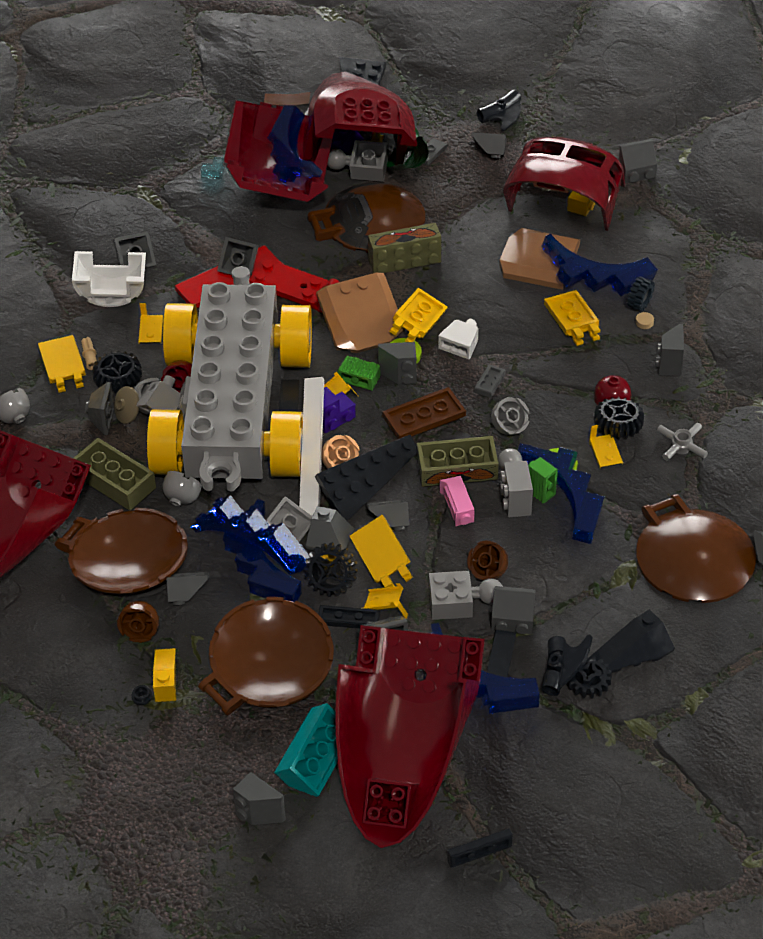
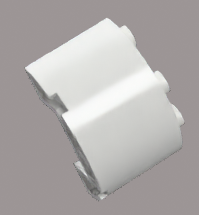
(108, 283)

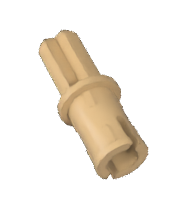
(88, 353)

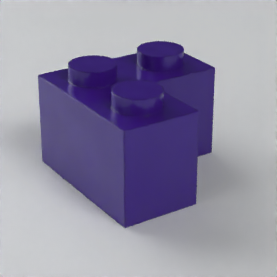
(336, 410)

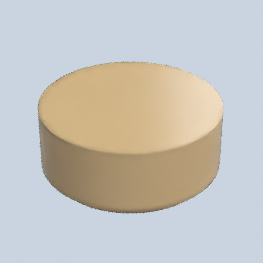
(644, 320)

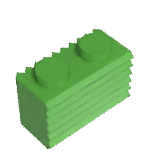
(359, 372)
(543, 479)

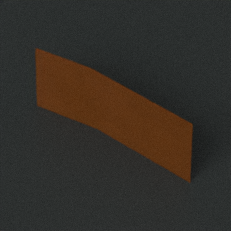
(287, 99)

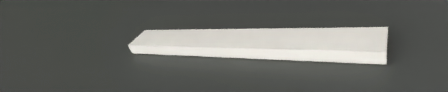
(311, 443)

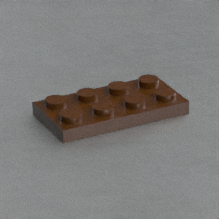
(424, 413)

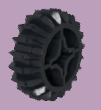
(117, 368)
(619, 417)
(324, 564)

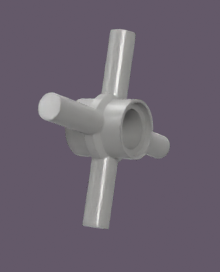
(682, 441)

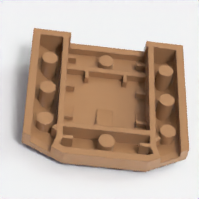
(527, 262)
(359, 312)

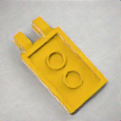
(418, 315)
(573, 316)
(62, 361)
(381, 551)

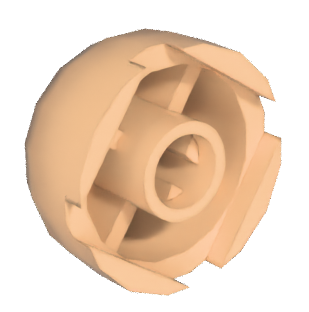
(339, 450)

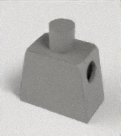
(160, 396)

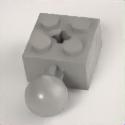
(366, 163)
(516, 483)
(453, 595)

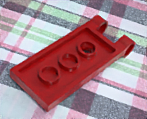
(289, 282)

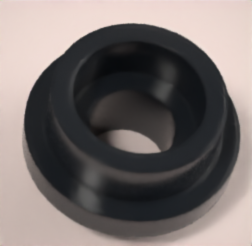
(144, 691)

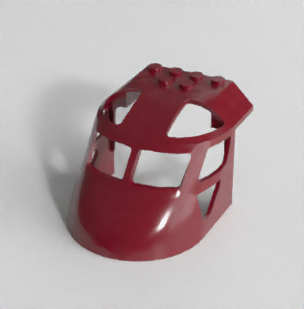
(568, 165)

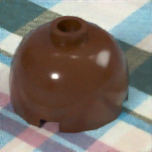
(487, 560)
(138, 621)

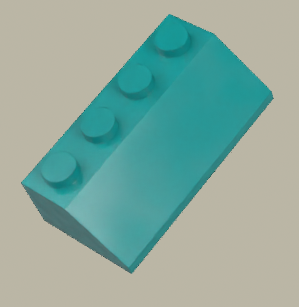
(311, 752)

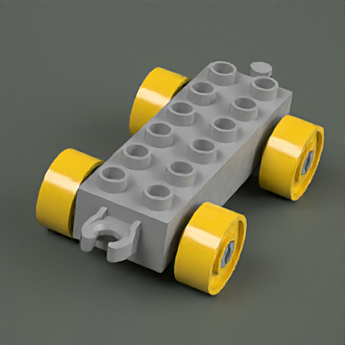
(231, 385)

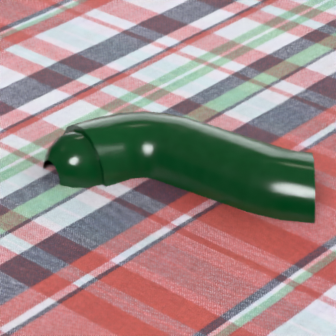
(416, 155)

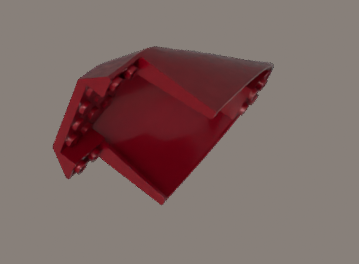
(341, 105)
(249, 153)
(32, 512)
(399, 730)

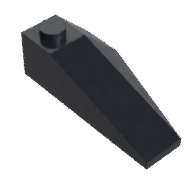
(637, 642)

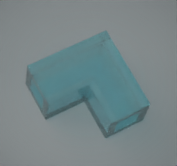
(213, 170)

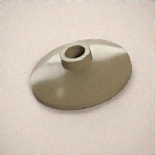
(125, 405)

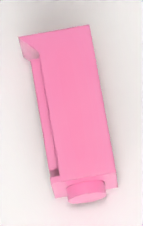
(457, 500)

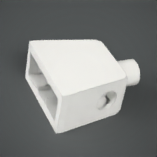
(459, 338)

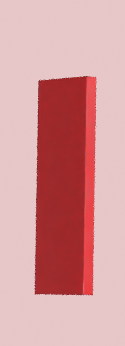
(192, 288)

